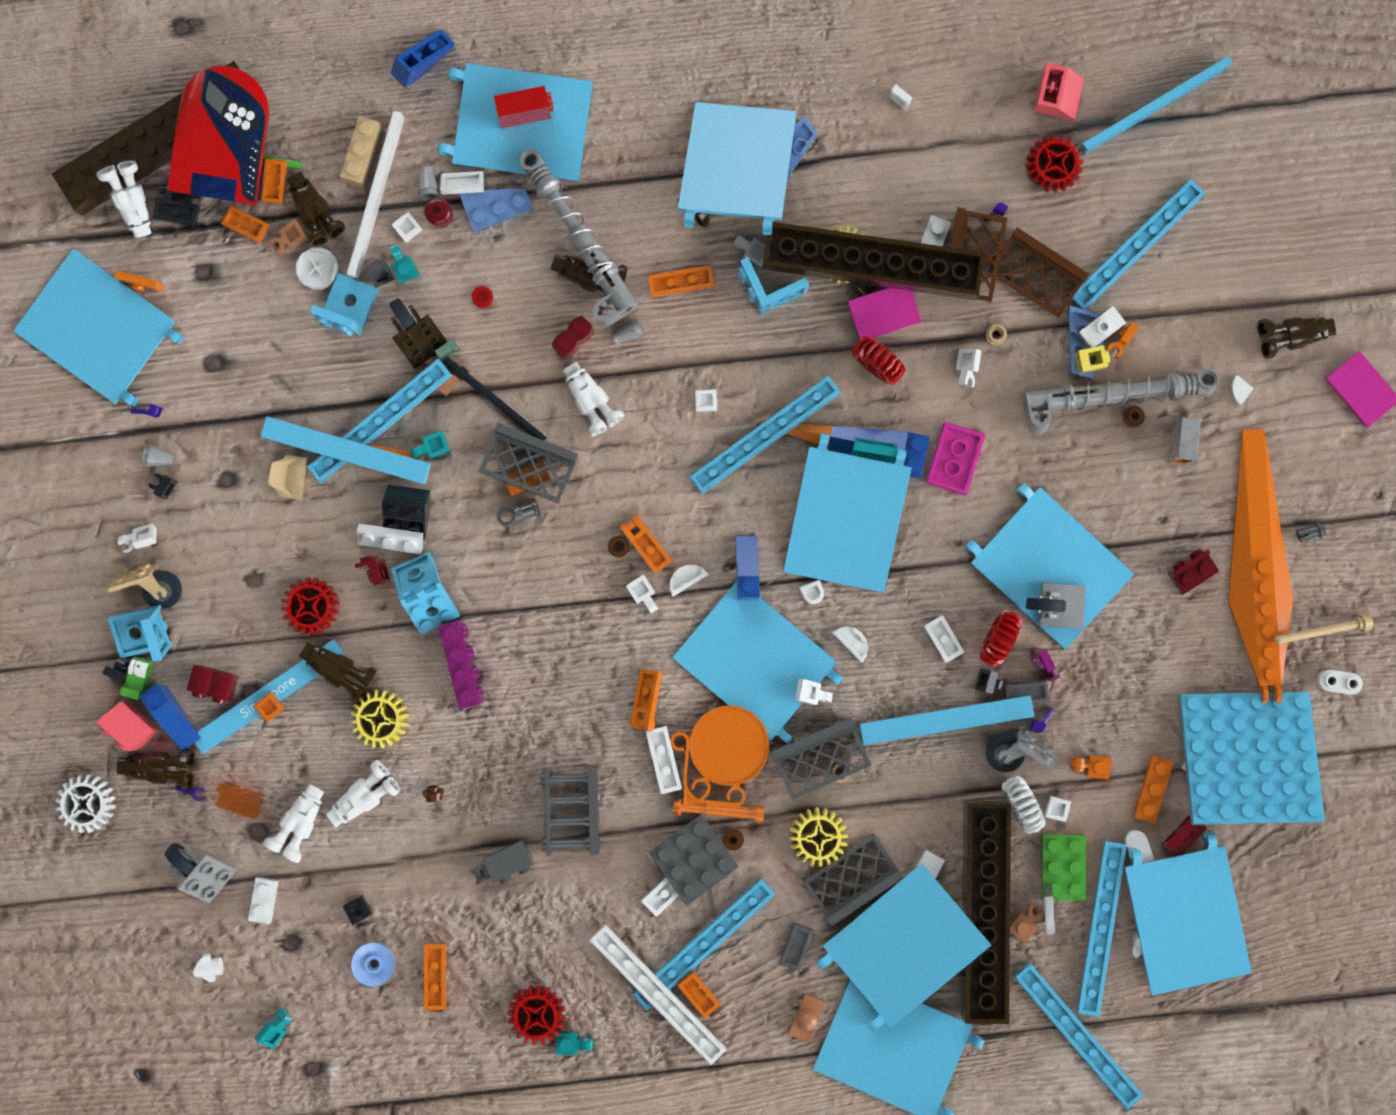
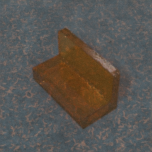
(239, 799)

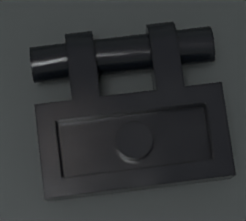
(176, 211)

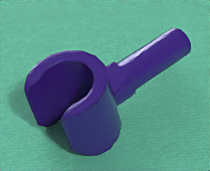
(999, 209)
(154, 411)
(1039, 726)
(191, 792)

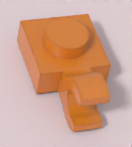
(1125, 335)

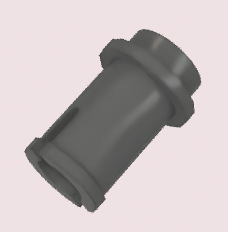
(1311, 532)

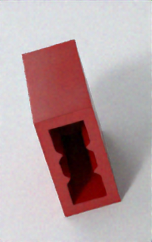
(523, 106)

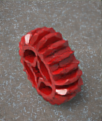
(1050, 157)
(878, 360)
(302, 612)
(1000, 638)
(524, 1029)

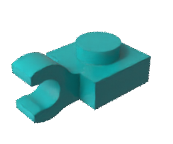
(403, 267)
(433, 445)
(273, 1031)
(568, 1043)

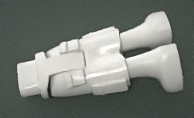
(128, 200)
(591, 396)
(360, 796)
(299, 821)

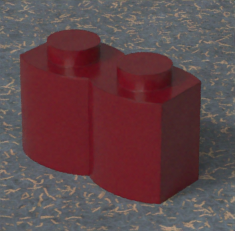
(568, 341)
(212, 683)

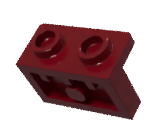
(377, 570)
(1193, 571)
(1183, 837)

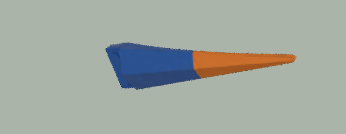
(842, 441)

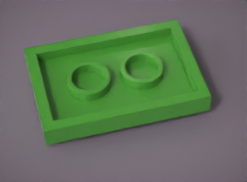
(1064, 865)

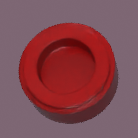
(482, 297)

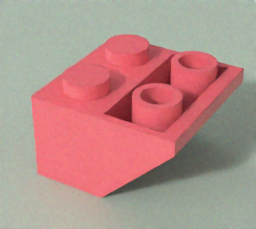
(1058, 92)
(127, 726)

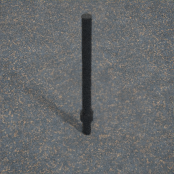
(463, 374)

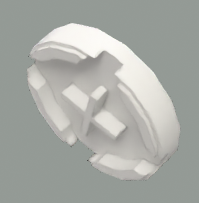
(317, 268)

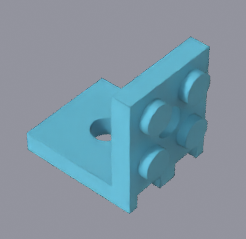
(756, 292)
(336, 312)
(423, 592)
(153, 629)

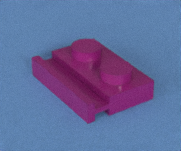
(1043, 661)

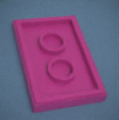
(883, 312)
(1362, 389)
(955, 458)

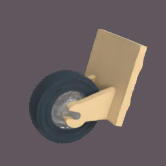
(156, 585)

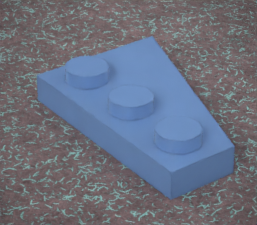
(802, 139)
(494, 206)
(1078, 320)

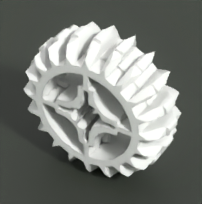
(1023, 804)
(99, 813)

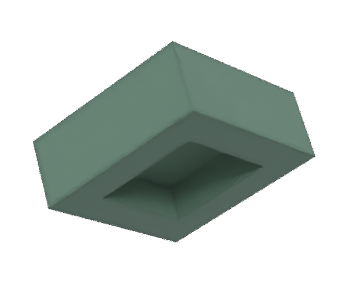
(447, 350)

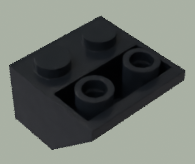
(406, 509)

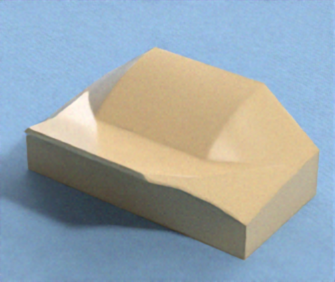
(289, 476)

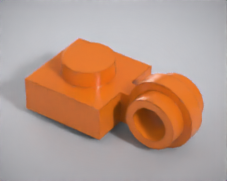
(1096, 767)

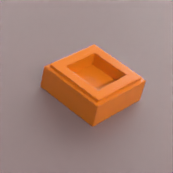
(269, 707)

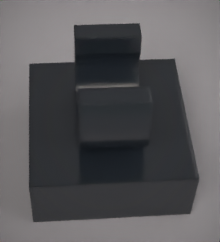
(379, 273)
(164, 487)
(118, 671)
(988, 681)
(357, 909)

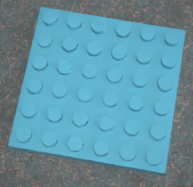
(1250, 759)

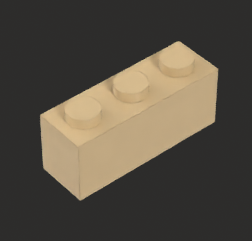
(361, 152)

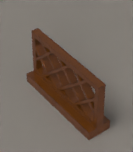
(958, 238)
(1048, 256)

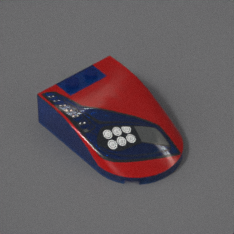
(220, 137)

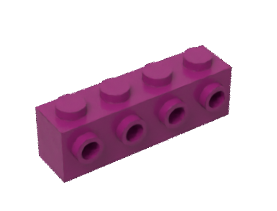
(461, 665)

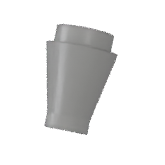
(428, 186)
(630, 330)
(156, 457)

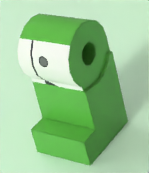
(137, 678)

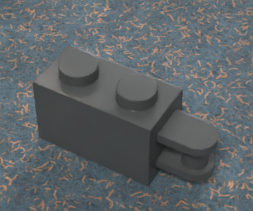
(505, 863)

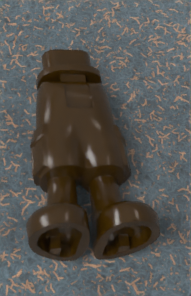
(311, 208)
(575, 270)
(1298, 333)
(335, 668)
(154, 767)

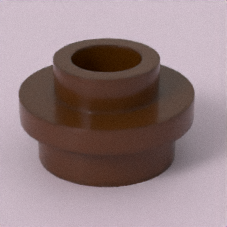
(1127, 416)
(618, 539)
(433, 793)
(733, 832)

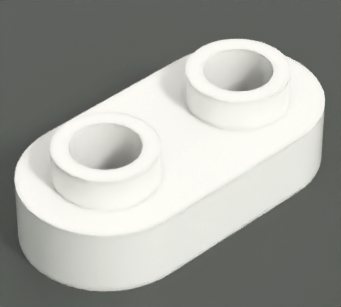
(1340, 682)

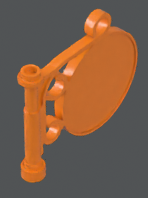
(728, 749)

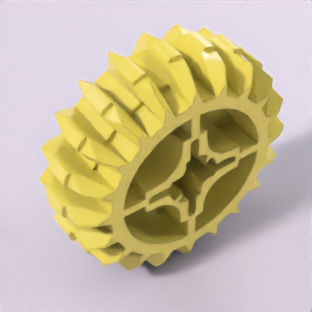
(377, 728)
(817, 817)

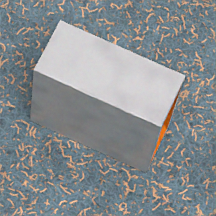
(1184, 440)

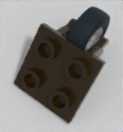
(419, 338)

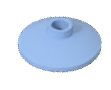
(368, 974)

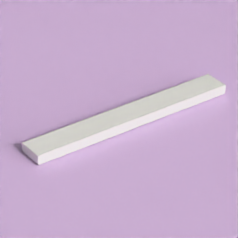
(375, 195)
(657, 994)

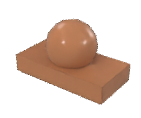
(806, 1017)

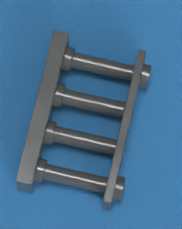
(589, 821)

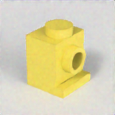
(1100, 355)

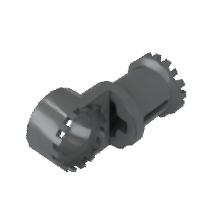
(520, 513)

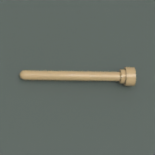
(1362, 623)

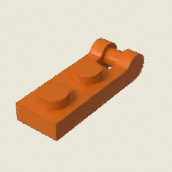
(646, 544)
(646, 699)

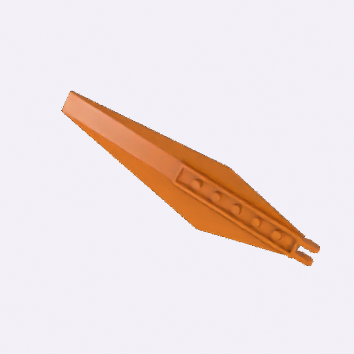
(1259, 572)

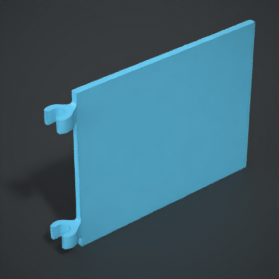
(487, 146)
(737, 162)
(95, 327)
(847, 517)
(1049, 547)
(754, 660)
(1187, 918)
(905, 946)
(899, 1063)

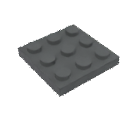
(693, 859)

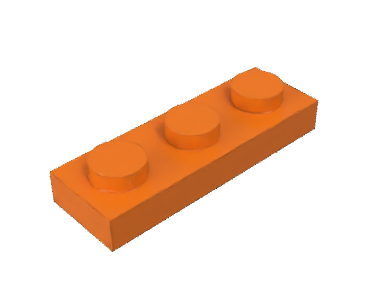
(681, 281)
(1153, 789)
(435, 976)

